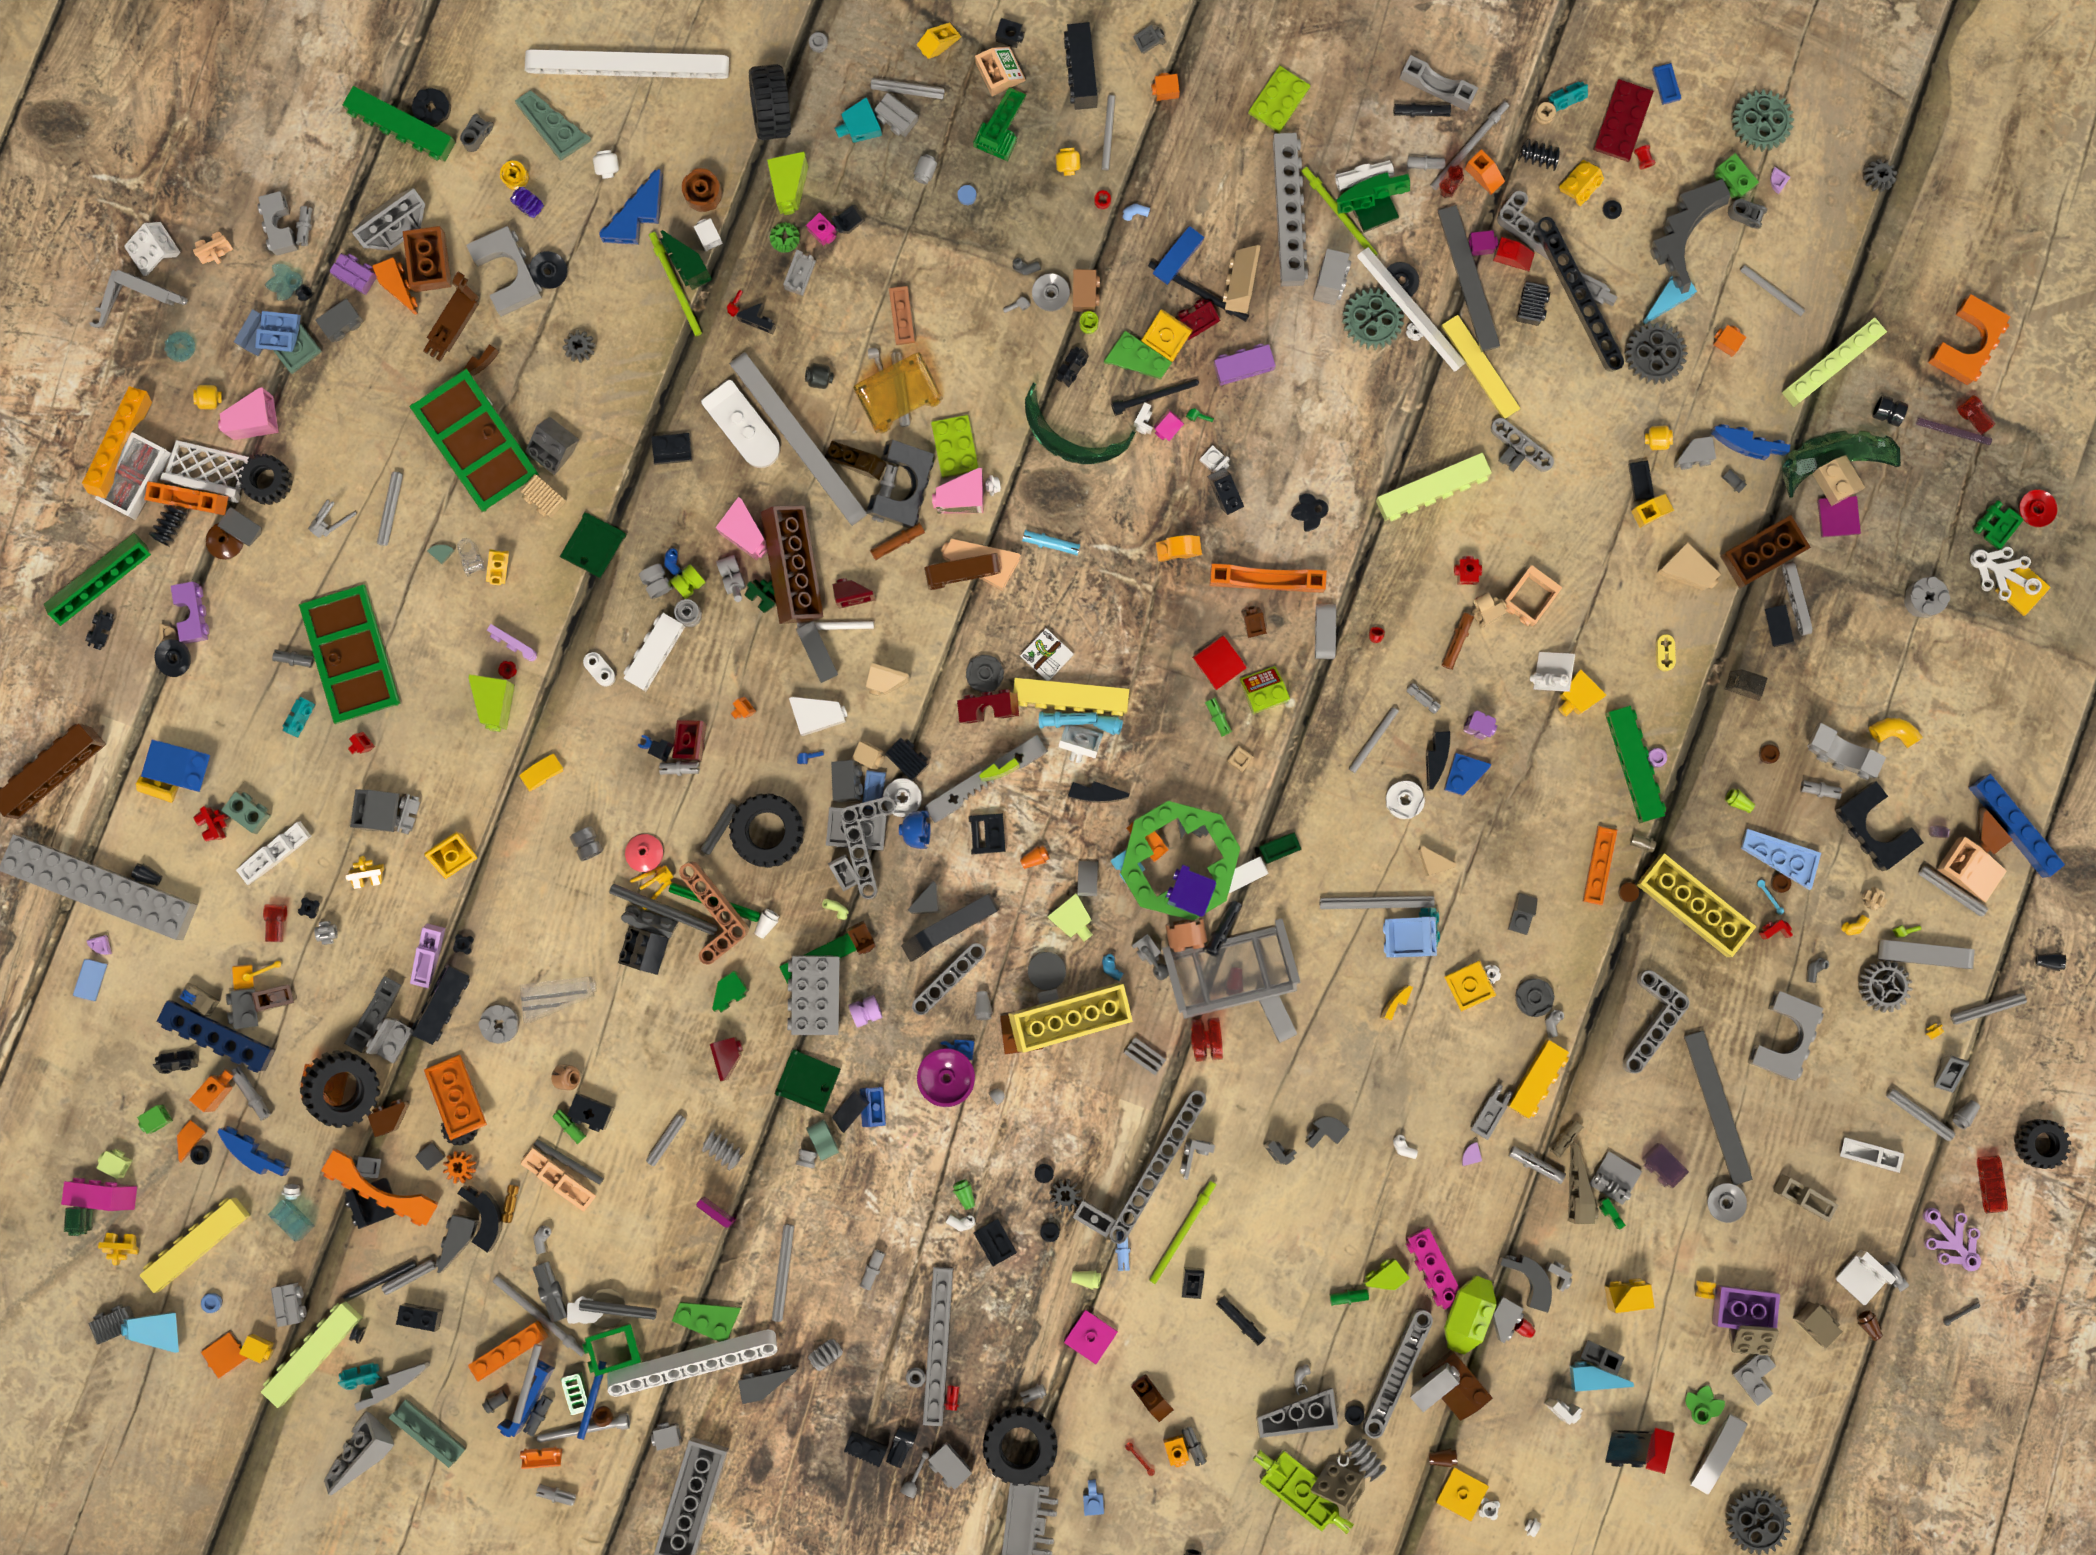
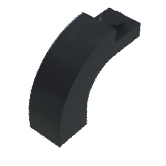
(490, 1217)

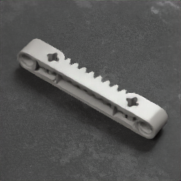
(941, 808)
(1397, 1373)

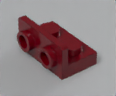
(1198, 317)

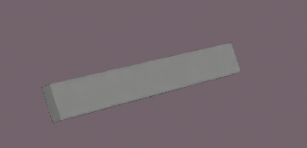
(937, 1346)

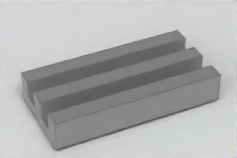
(1131, 1046)

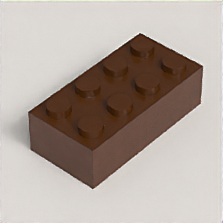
(1765, 551)

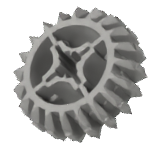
(1901, 992)

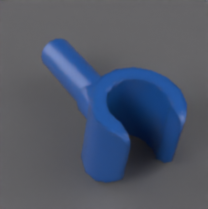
(802, 758)

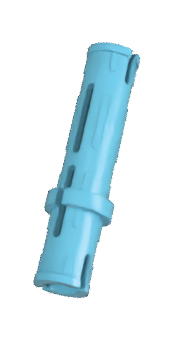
(1051, 542)

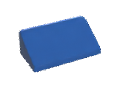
(874, 1113)

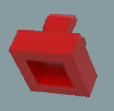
(360, 743)

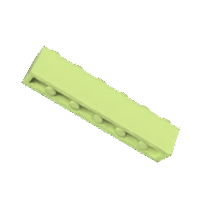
(1834, 362)
(1434, 486)
(311, 1354)

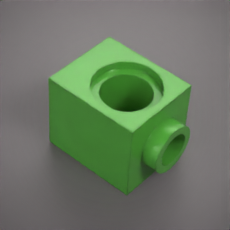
(154, 1119)

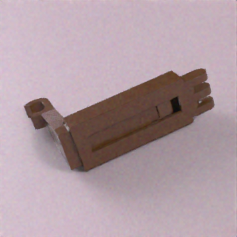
(452, 319)

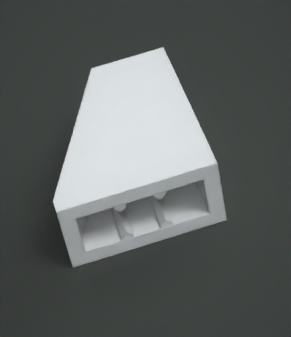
(816, 714)

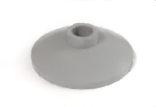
(1050, 283)
(1736, 1203)

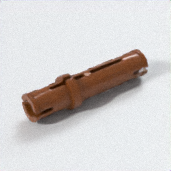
(897, 541)
(1460, 635)

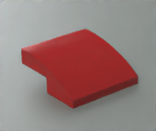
(1219, 662)

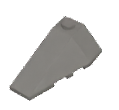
(366, 1448)

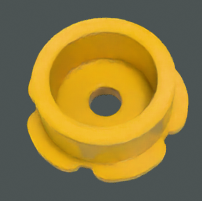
(1934, 1031)

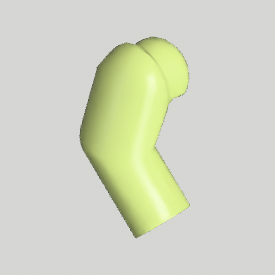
(836, 906)

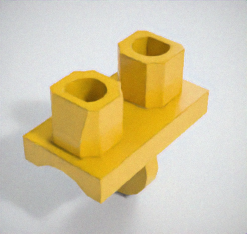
(497, 567)
(357, 875)
(119, 1250)

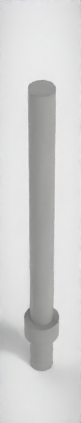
(1493, 119)
(568, 1341)

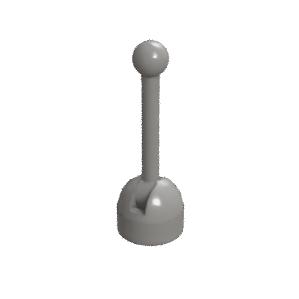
(909, 1488)

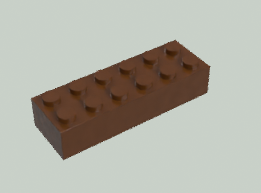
(792, 564)
(49, 770)

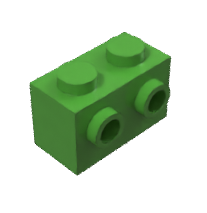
(1736, 177)

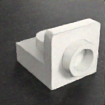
(1144, 415)
(1214, 460)

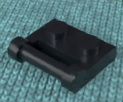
(993, 833)

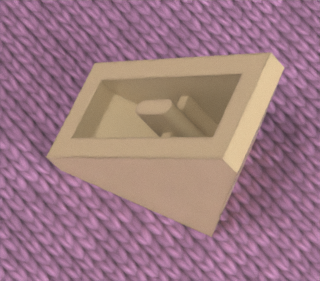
(1433, 862)

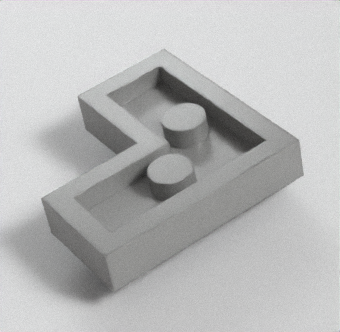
(1750, 1376)

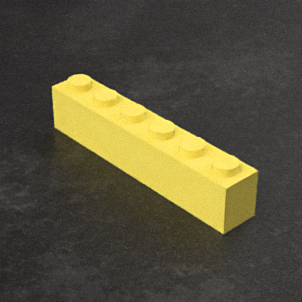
(1071, 695)
(194, 1245)

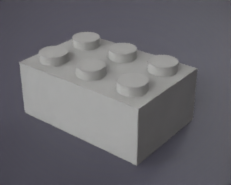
(1332, 277)

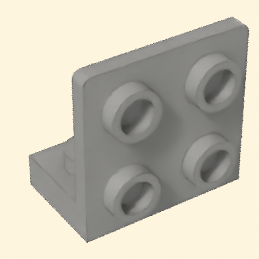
(389, 1040)
(1201, 1148)

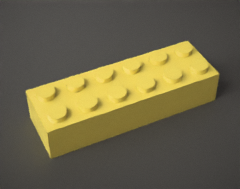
(1696, 905)
(1070, 1017)

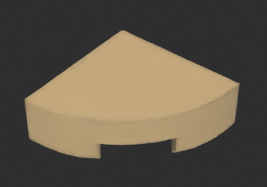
(167, 632)

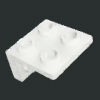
(150, 246)
(1864, 1277)

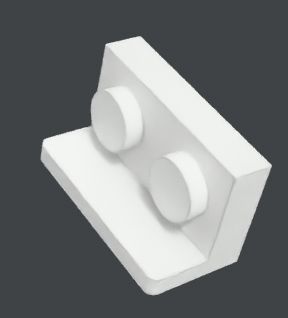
(1563, 1412)

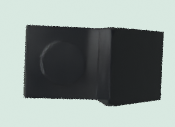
(752, 317)

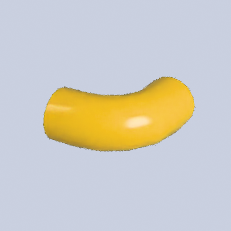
(1895, 727)

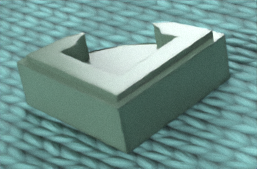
(441, 552)

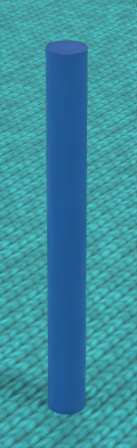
(590, 1403)

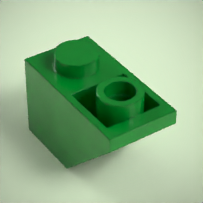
(728, 990)

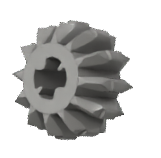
(825, 1354)

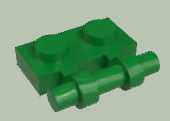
(2004, 527)

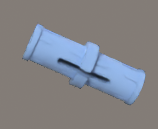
(1122, 1252)

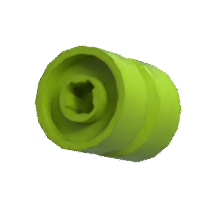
(687, 581)

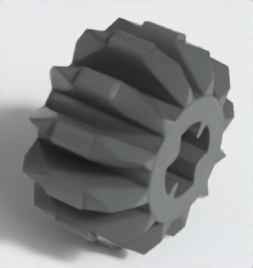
(1873, 176)
(580, 353)
(1072, 1195)

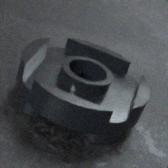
(437, 98)

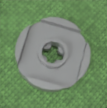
(499, 1035)

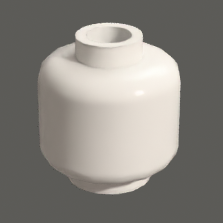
(605, 164)

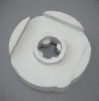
(910, 789)
(1415, 797)

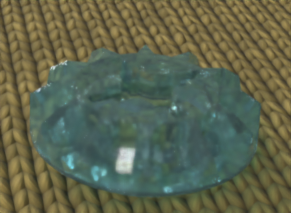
(182, 354)

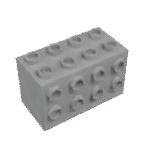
(813, 995)

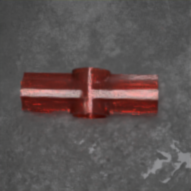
(1451, 181)

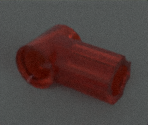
(1973, 411)
(275, 916)

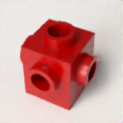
(1465, 577)

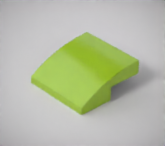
(994, 773)

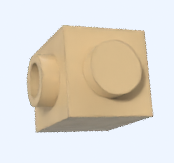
(869, 755)

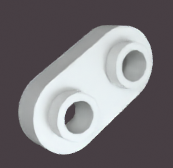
(599, 669)

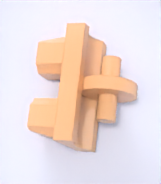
(212, 250)

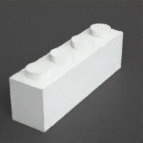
(654, 651)

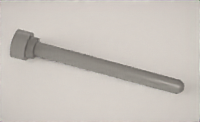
(621, 1422)

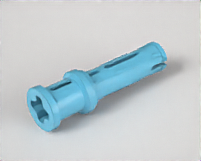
(1058, 719)

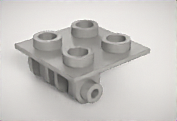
(1615, 1178)

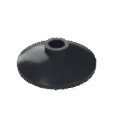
(554, 264)
(1409, 272)
(165, 658)

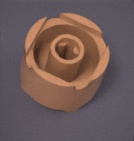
(1186, 934)

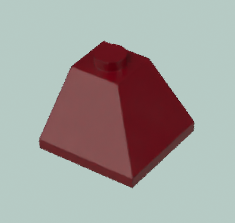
(850, 593)
(726, 1056)

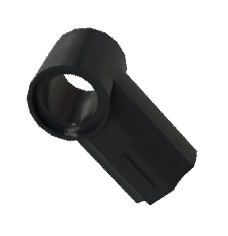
(902, 1443)

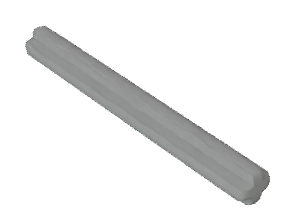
(782, 1275)

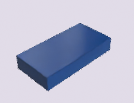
(1666, 83)

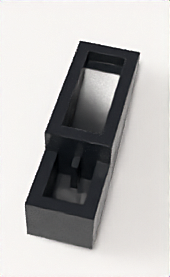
(1437, 758)
(1097, 793)

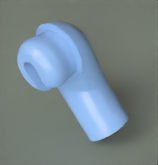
(1135, 209)

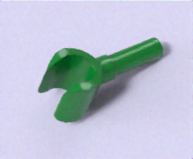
(1194, 413)

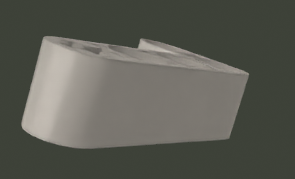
(1518, 218)

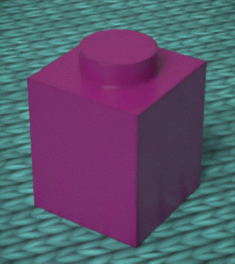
(1482, 243)

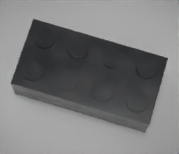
(1081, 63)

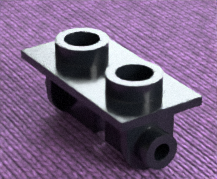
(1077, 359)
(101, 622)
(166, 1063)

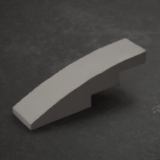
(396, 1382)
(1719, 1453)

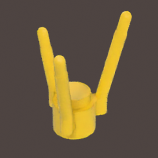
(662, 875)

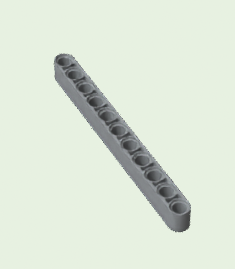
(798, 439)

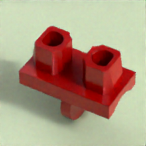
(215, 822)

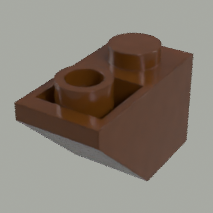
(389, 1119)
(1152, 1398)

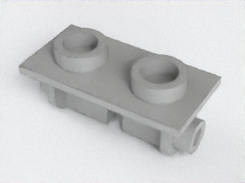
(407, 806)

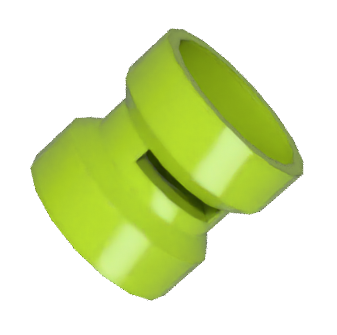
(1091, 320)

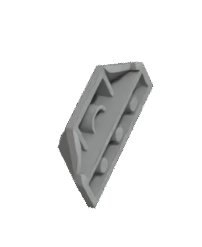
(384, 226)

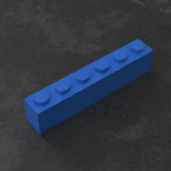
(2017, 826)

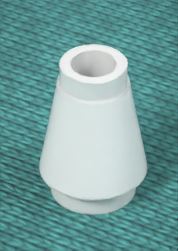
(766, 922)

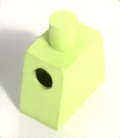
(1072, 918)

